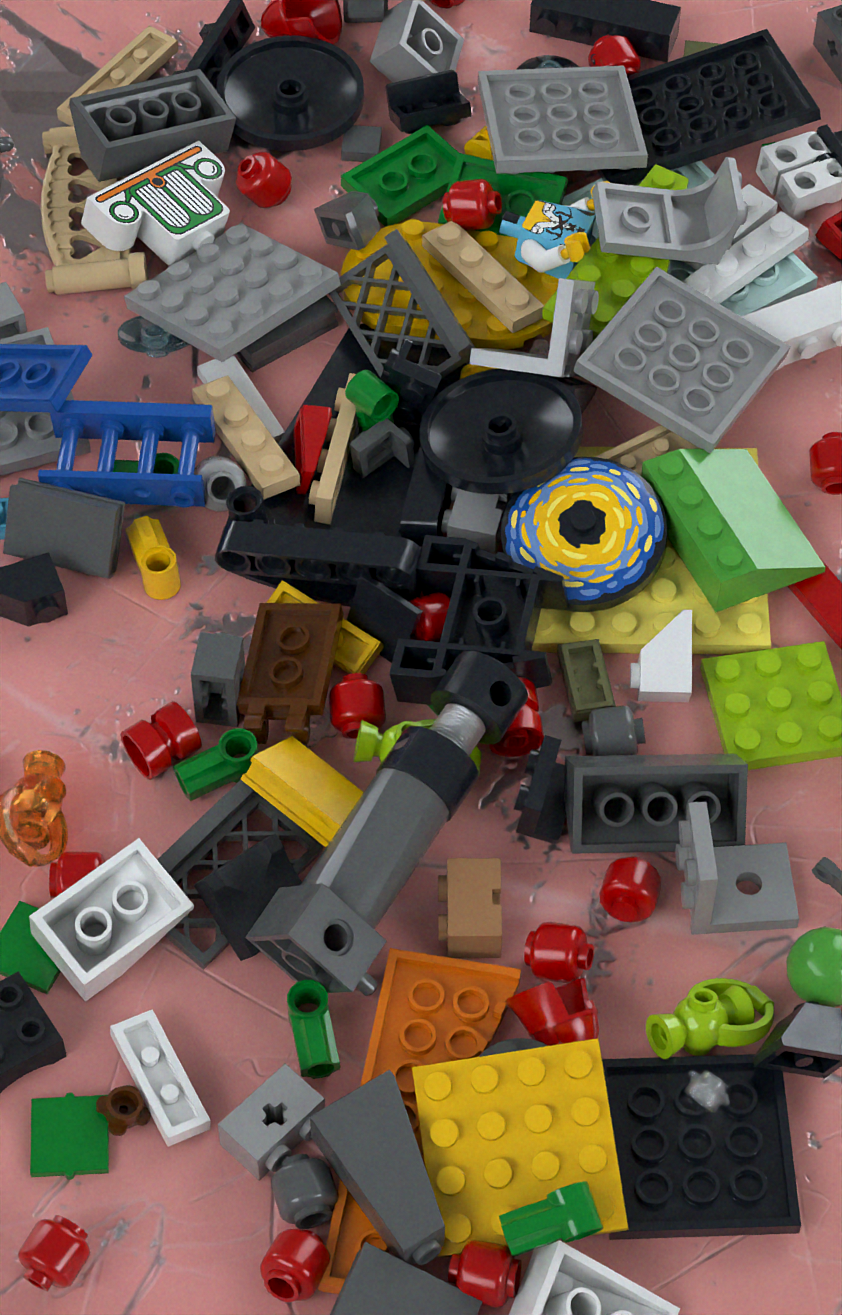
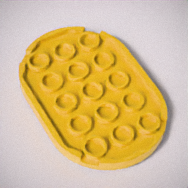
(474, 317)

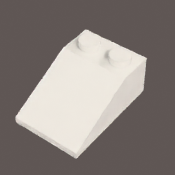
(109, 918)
(571, 1283)

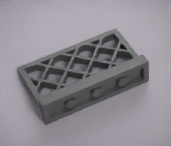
(423, 293)
(203, 839)

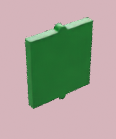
(23, 953)
(68, 1137)

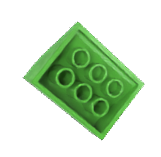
(729, 525)

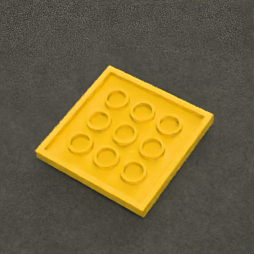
(512, 1132)

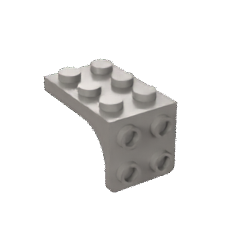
(672, 224)

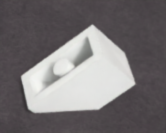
(666, 663)

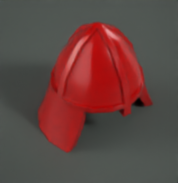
(303, 18)
(557, 1013)

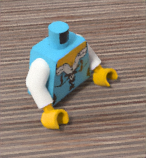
(552, 235)

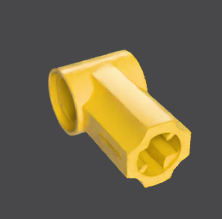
(154, 558)

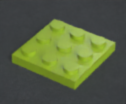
(776, 704)

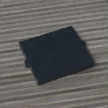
(383, 614)

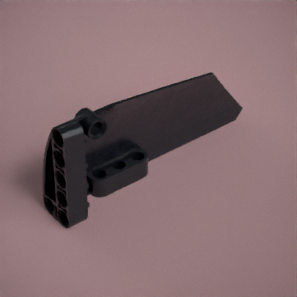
(375, 520)

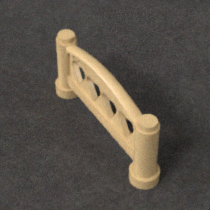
(103, 267)

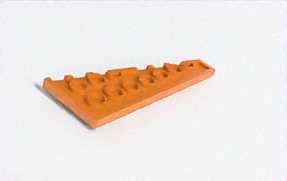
(425, 1015)

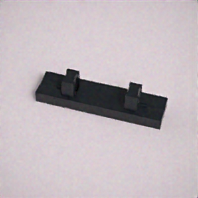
(221, 41)

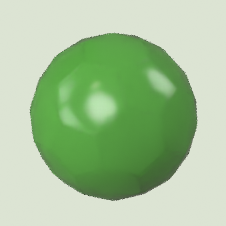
(816, 966)

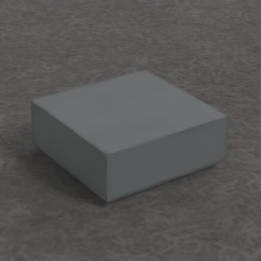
(361, 143)

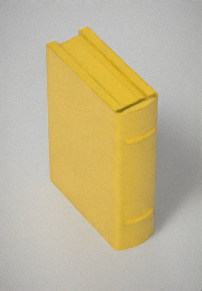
(303, 788)

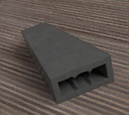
(381, 1165)

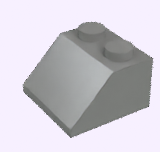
(415, 42)

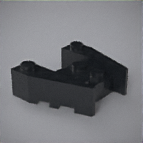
(489, 612)

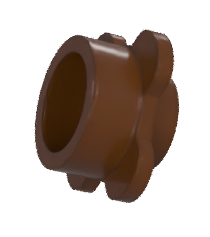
(123, 1097)

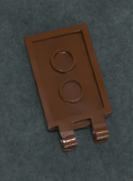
(289, 666)

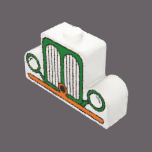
(165, 205)

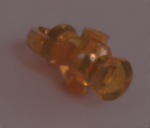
(35, 811)

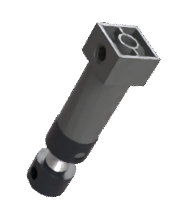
(329, 920)

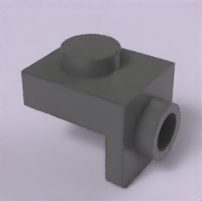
(379, 445)

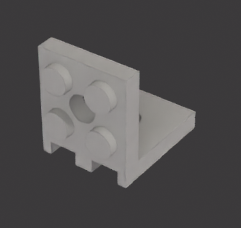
(569, 335)
(716, 871)

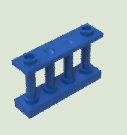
(132, 422)

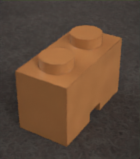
(473, 908)

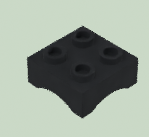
(243, 889)
(26, 1032)

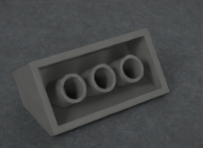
(147, 121)
(640, 799)

